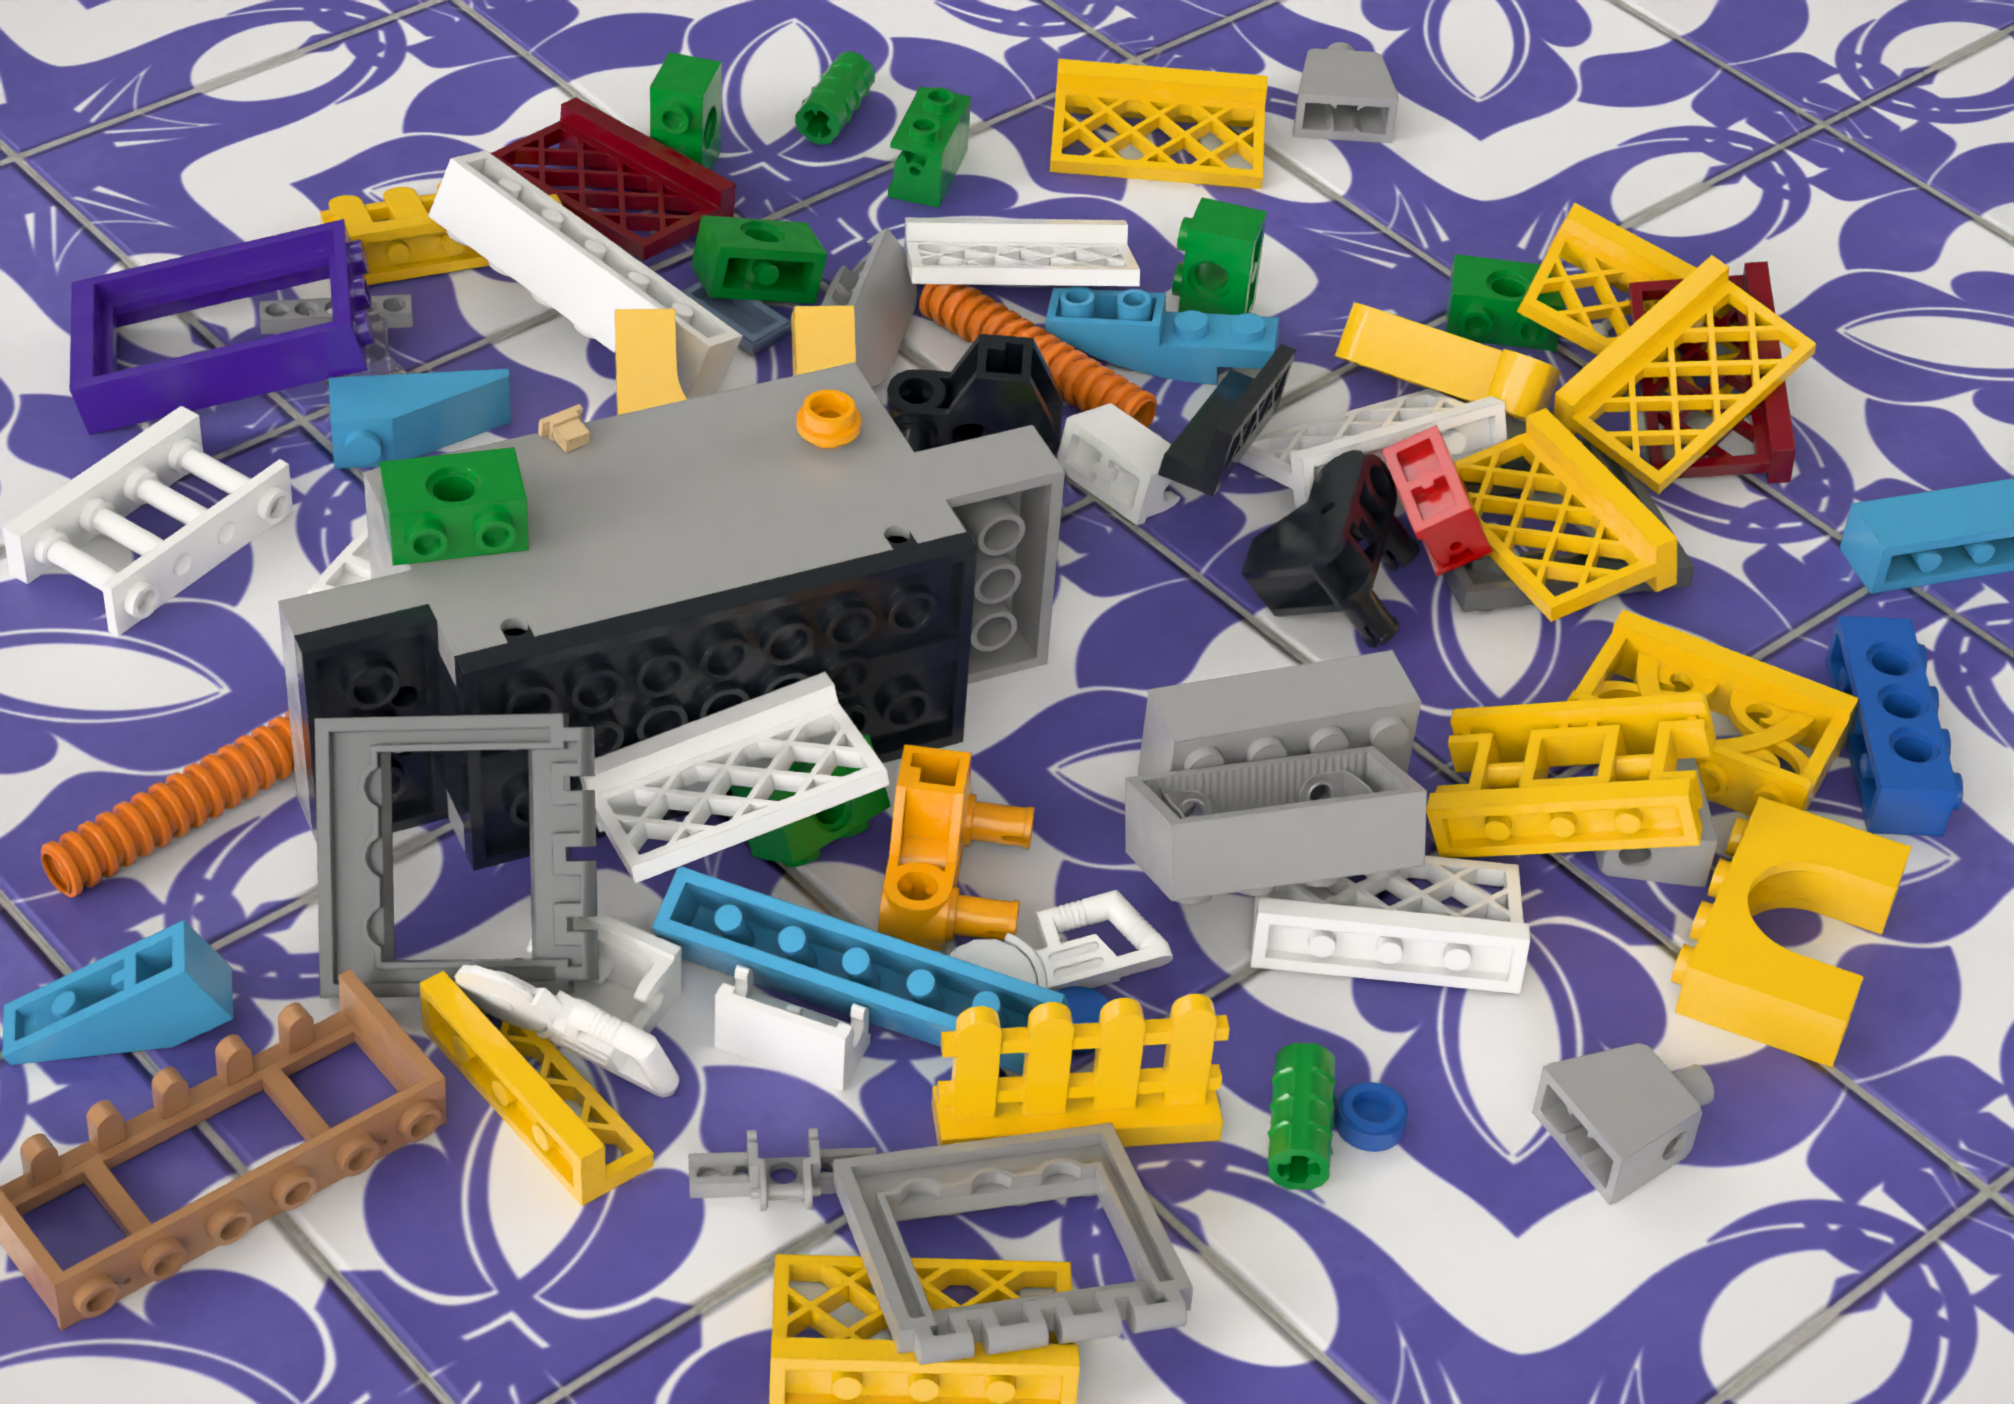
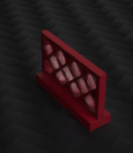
(620, 160)
(1769, 421)

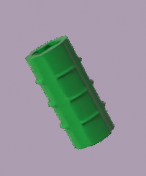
(835, 98)
(1301, 1116)

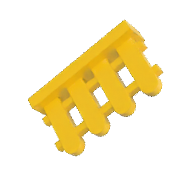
(408, 240)
(1142, 1104)

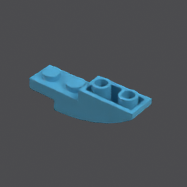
(1141, 336)

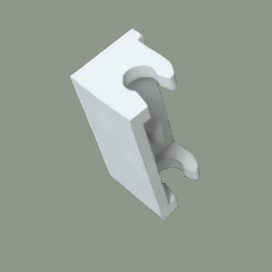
(1117, 462)
(636, 972)
(788, 1034)

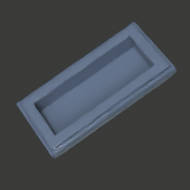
(750, 318)

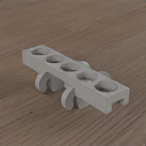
(294, 314)
(757, 1183)

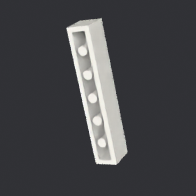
(573, 265)

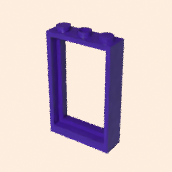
(227, 373)

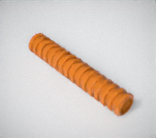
(1079, 378)
(170, 808)

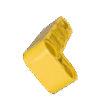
(1446, 362)

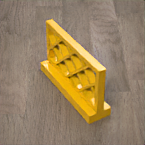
(1160, 98)
(1608, 258)
(1652, 339)
(1590, 498)
(862, 1370)

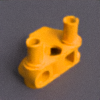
(928, 836)

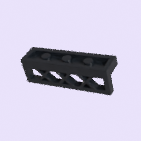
(1227, 425)

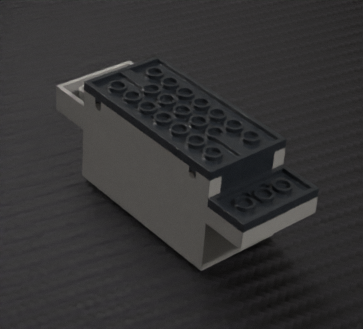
(683, 575)

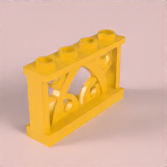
(1762, 701)

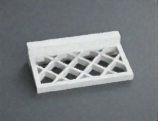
(1019, 252)
(1301, 451)
(737, 747)
(1370, 940)

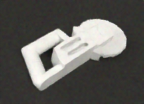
(1079, 961)
(573, 1026)

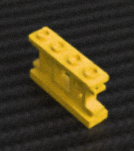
(1629, 804)

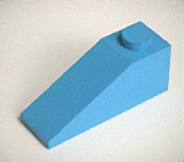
(412, 413)
(125, 1002)

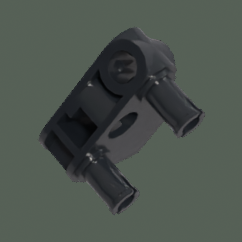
(993, 386)
(1313, 555)

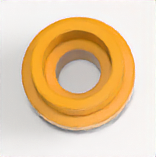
(828, 419)

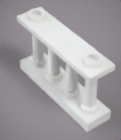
(121, 483)

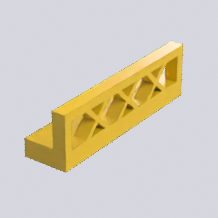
(530, 1100)

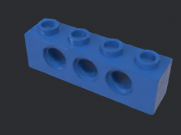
(1895, 732)

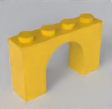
(648, 356)
(1747, 980)

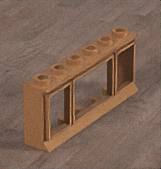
(227, 1213)

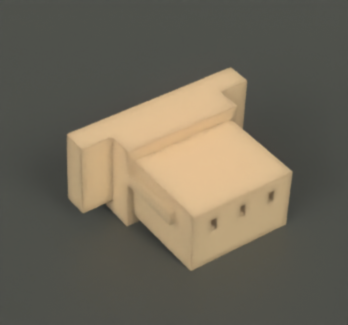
(565, 428)

